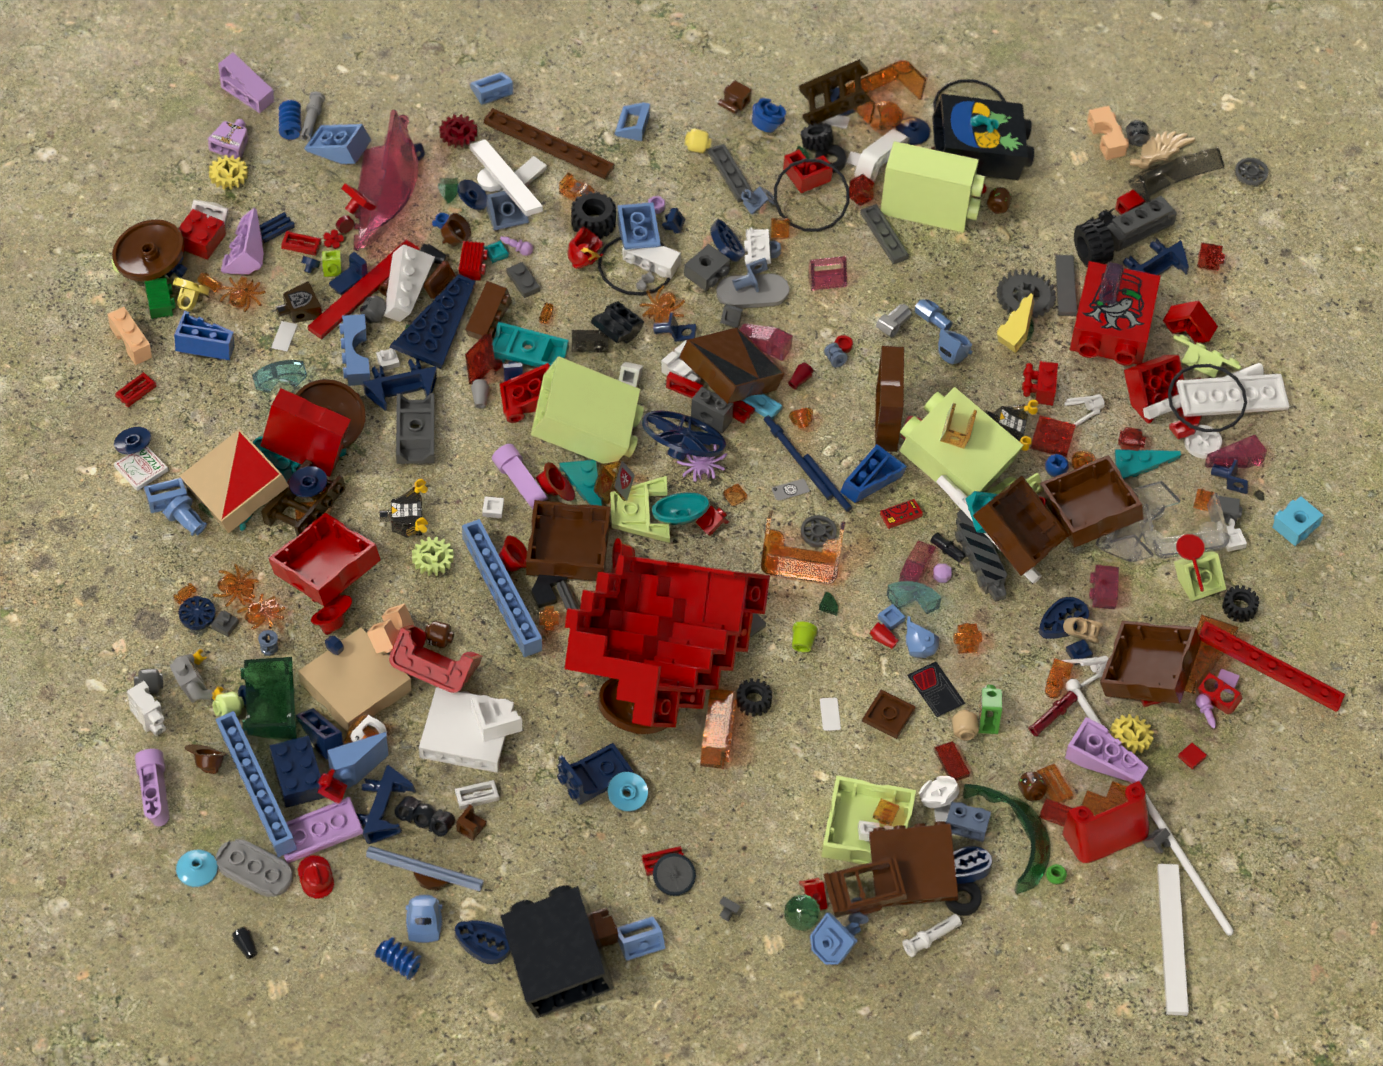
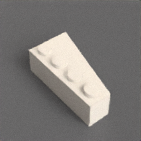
(406, 279)

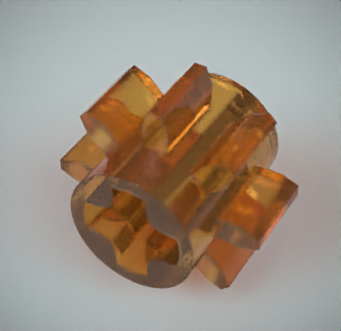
(549, 618)

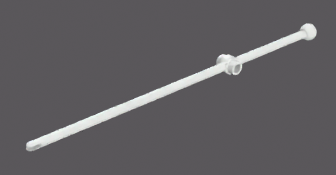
(1074, 686)

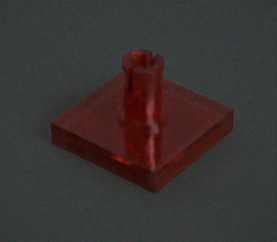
(481, 359)

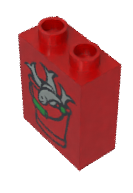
(1116, 329)

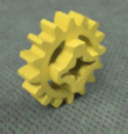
(219, 172)
(1132, 733)

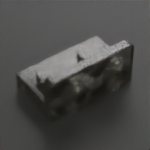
(589, 341)

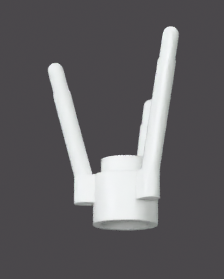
(1092, 403)
(1096, 664)

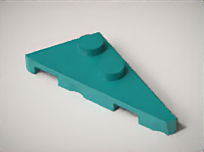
(1142, 461)
(583, 476)

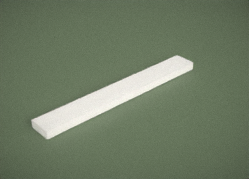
(506, 177)
(1172, 939)

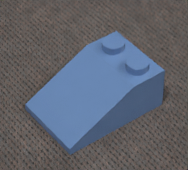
(339, 142)
(638, 226)
(357, 758)

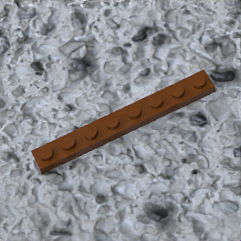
(549, 143)

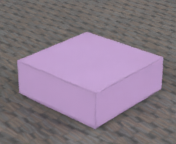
(1229, 678)

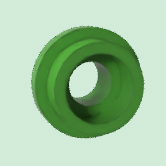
(1056, 869)

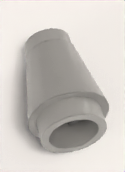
(480, 393)

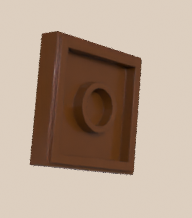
(888, 714)

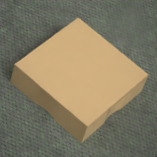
(354, 680)

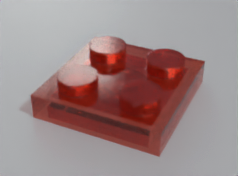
(1052, 436)

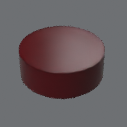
(345, 224)

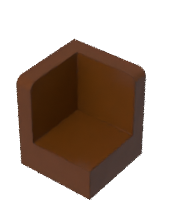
(470, 824)

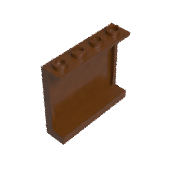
(923, 859)

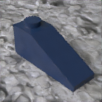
(320, 731)

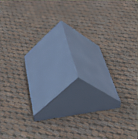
(504, 211)

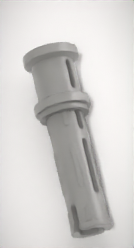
(313, 109)

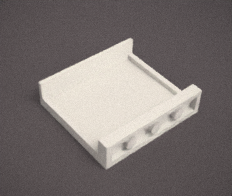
(453, 733)

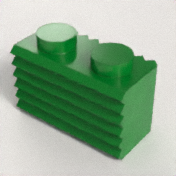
(159, 298)

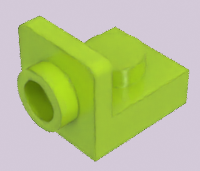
(331, 263)

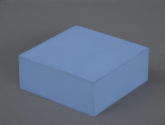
(891, 617)

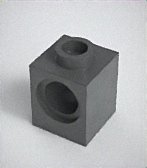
(1230, 508)

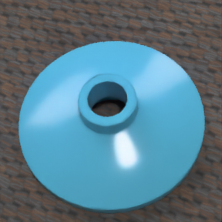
(627, 782)
(198, 875)

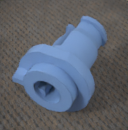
(181, 510)

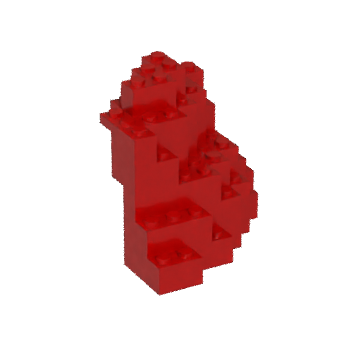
(663, 632)

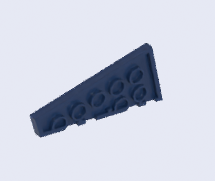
(436, 325)

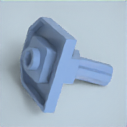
(832, 940)

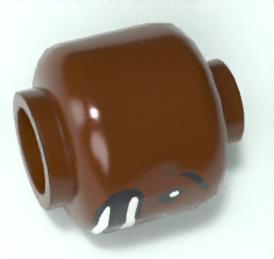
(439, 634)

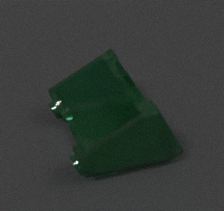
(269, 698)

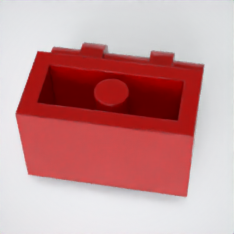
(1046, 382)

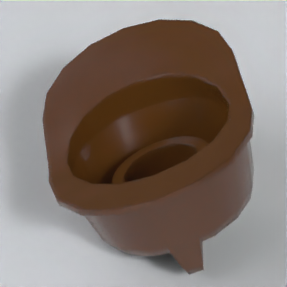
(455, 230)
(206, 758)

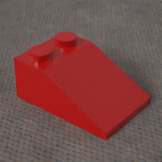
(523, 390)

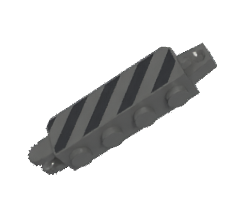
(982, 557)

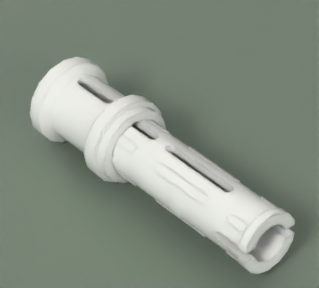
(925, 938)

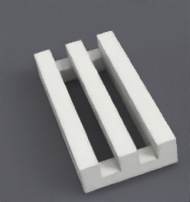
(478, 797)

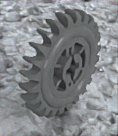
(1025, 286)

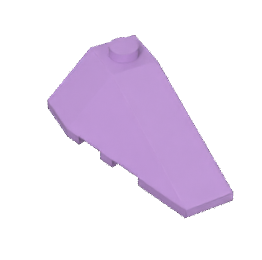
(246, 248)
(1099, 751)

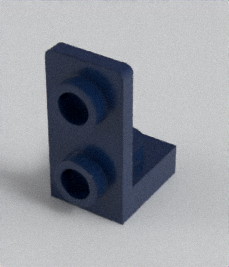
(348, 278)

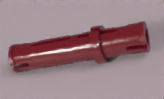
(1059, 708)

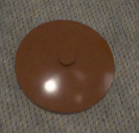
(148, 250)
(339, 399)
(620, 712)

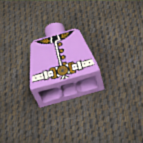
(229, 139)

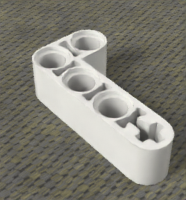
(878, 154)

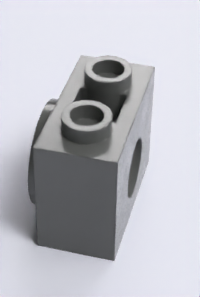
(707, 267)
(711, 410)

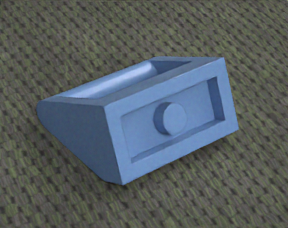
(493, 91)
(634, 132)
(160, 501)
(641, 943)

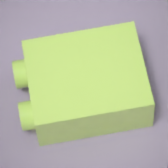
(931, 187)
(587, 412)
(971, 468)

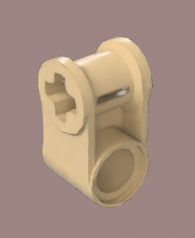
(1086, 629)

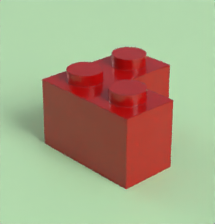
(807, 174)
(1191, 318)

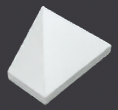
(211, 209)

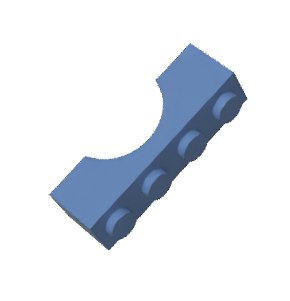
(354, 333)

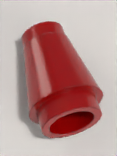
(883, 635)

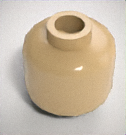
(965, 725)

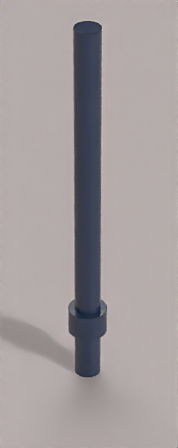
(778, 433)

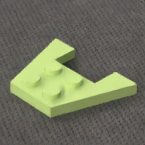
(634, 514)

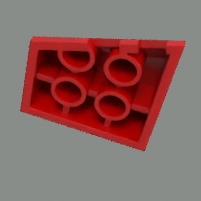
(1150, 382)

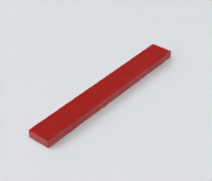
(354, 296)
(1271, 666)

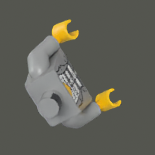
(190, 679)

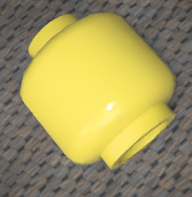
(697, 140)

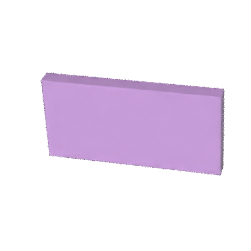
(323, 829)

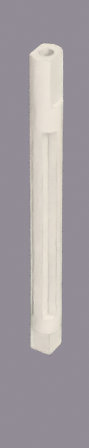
(1163, 406)
(958, 497)

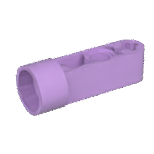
(509, 462)
(151, 769)

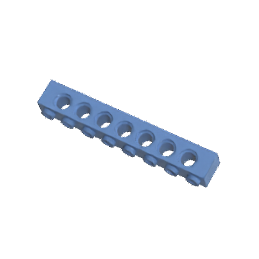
(502, 588)
(256, 784)

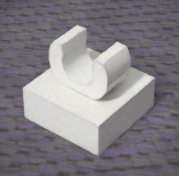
(388, 359)
(493, 507)

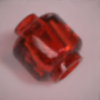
(1131, 439)

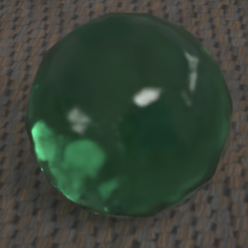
(802, 912)

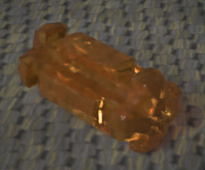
(546, 313)
(184, 593)

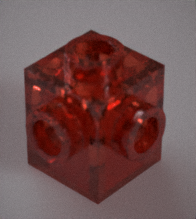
(861, 189)
(1210, 256)

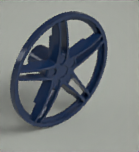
(682, 439)

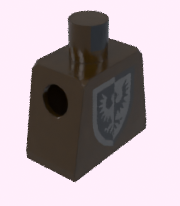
(300, 304)

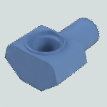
(932, 314)

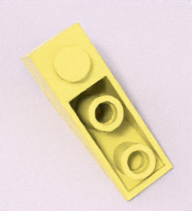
(1016, 329)

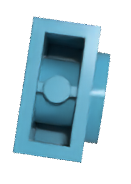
(1297, 520)

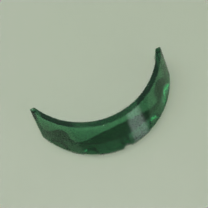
(1033, 828)

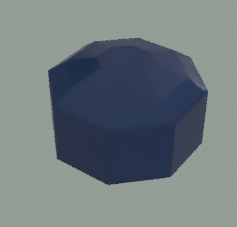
(334, 645)

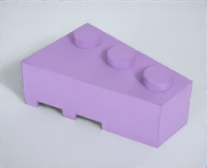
(244, 83)

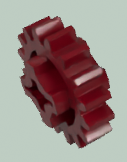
(458, 131)

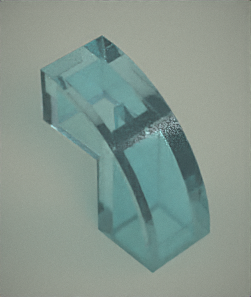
(286, 371)
(906, 592)

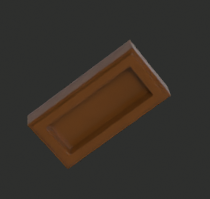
(439, 279)

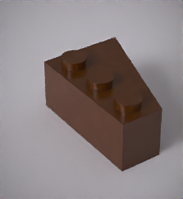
(488, 310)

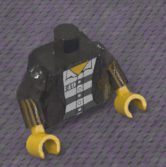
(1014, 420)
(407, 512)

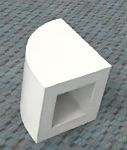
(630, 373)

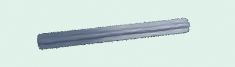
(424, 868)

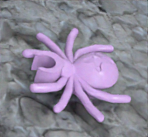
(702, 465)

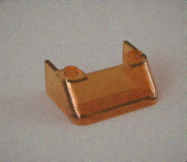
(900, 70)
(797, 562)

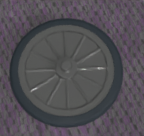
(674, 874)

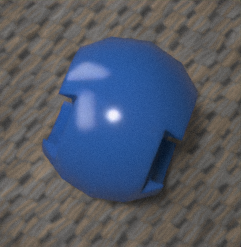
(1056, 465)

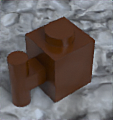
(735, 97)
(605, 927)

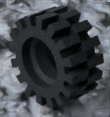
(817, 136)
(1238, 612)
(758, 688)

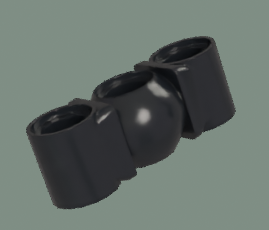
(425, 816)

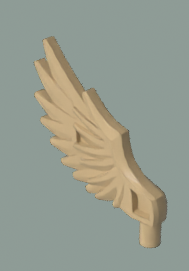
(1160, 149)

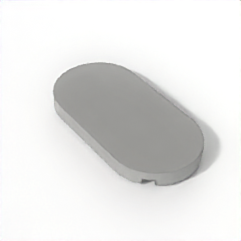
(772, 292)
(254, 868)

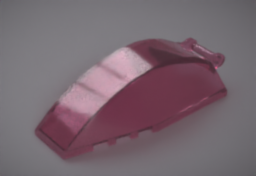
(386, 180)

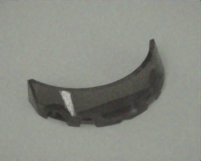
(1176, 170)

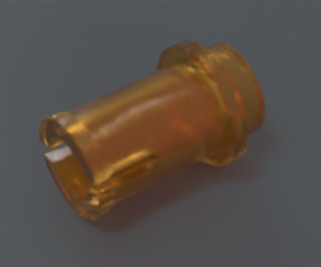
(206, 280)

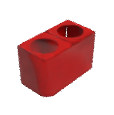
(1227, 708)

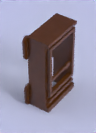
(840, 896)

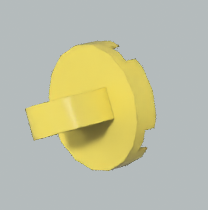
(190, 290)

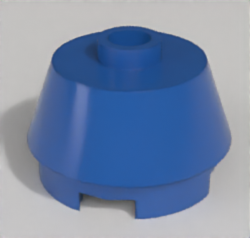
(767, 115)

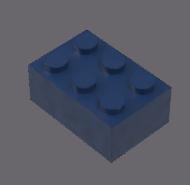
(296, 771)

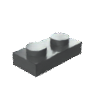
(523, 280)

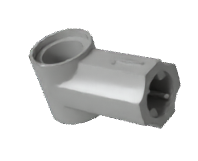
(891, 323)

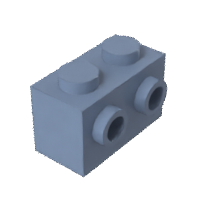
(968, 821)

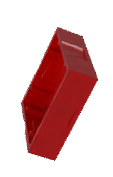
(305, 431)
(324, 559)

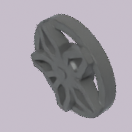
(1251, 171)
(817, 530)

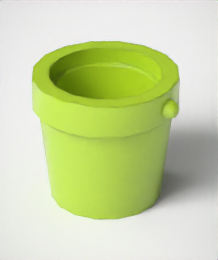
(803, 636)

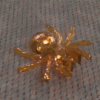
(242, 293)
(662, 306)
(235, 585)
(258, 612)

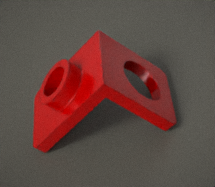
(815, 889)

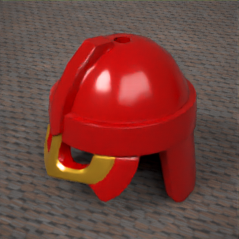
(584, 248)

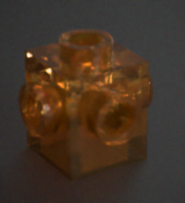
(967, 638)

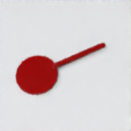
(1191, 548)

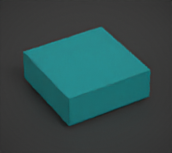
(497, 251)

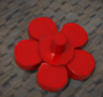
(333, 240)

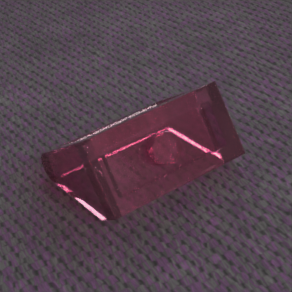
(827, 278)

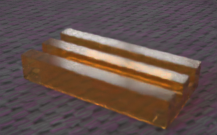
(1061, 798)

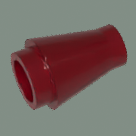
(801, 374)

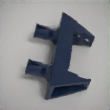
(1165, 259)
(400, 384)
(375, 828)

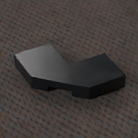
(542, 589)

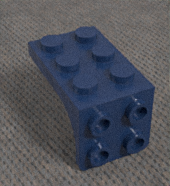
(591, 774)

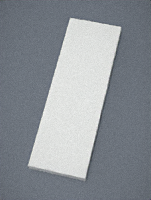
(1224, 395)

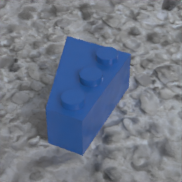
(202, 338)
(872, 474)

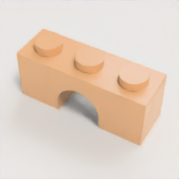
(1104, 121)
(127, 330)
(385, 633)

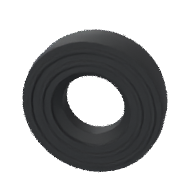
(836, 151)
(970, 907)

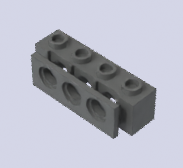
(1141, 223)

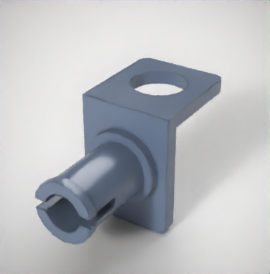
(756, 199)
(750, 279)

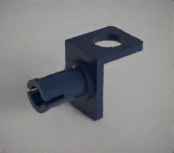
(674, 329)
(1229, 474)

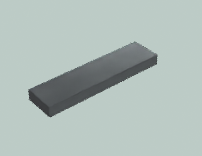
(729, 171)
(884, 234)
(1065, 285)

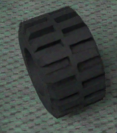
(594, 204)
(1094, 242)

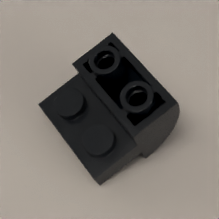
(618, 323)

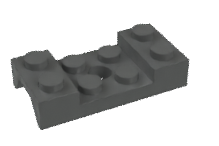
(412, 444)

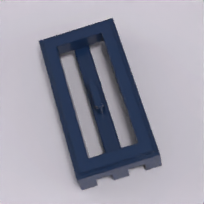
(273, 224)

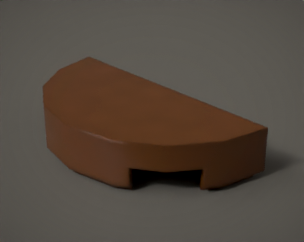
(429, 882)

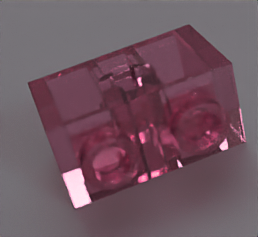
(1105, 587)

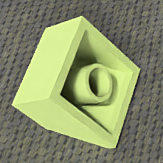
(1210, 573)

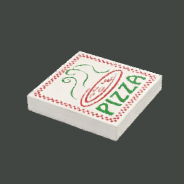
(141, 468)

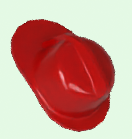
(554, 483)
(620, 549)
(513, 554)
(332, 615)
(315, 876)

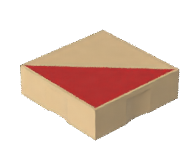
(234, 480)

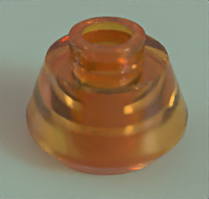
(801, 417)
(1081, 458)

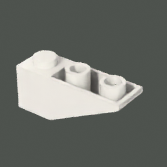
(656, 259)

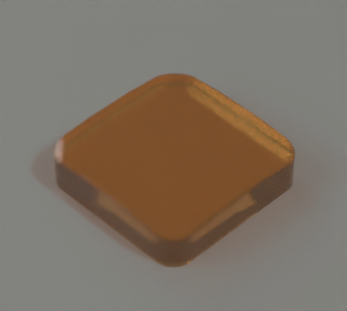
(735, 494)

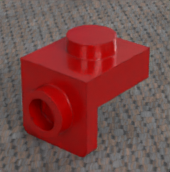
(712, 520)
(331, 787)

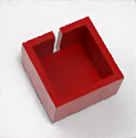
(202, 233)

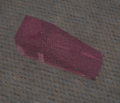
(769, 339)
(1247, 451)
(917, 562)

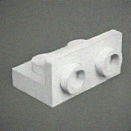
(757, 247)

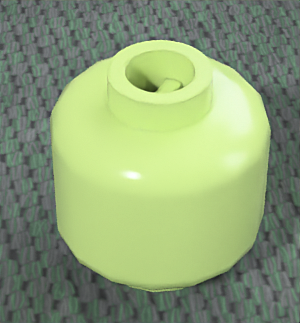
(227, 703)

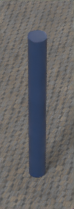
(836, 493)

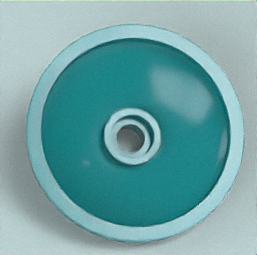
(680, 508)

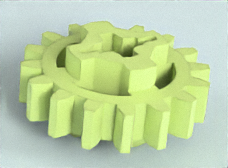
(432, 556)

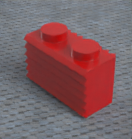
(472, 260)

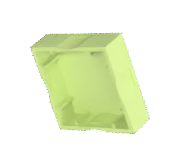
(855, 802)

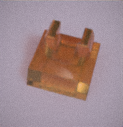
(780, 227)
(1202, 499)
(886, 812)

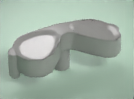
(647, 278)

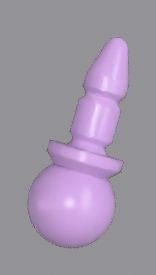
(524, 248)
(1205, 706)

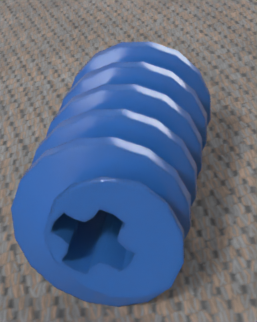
(290, 119)
(398, 958)

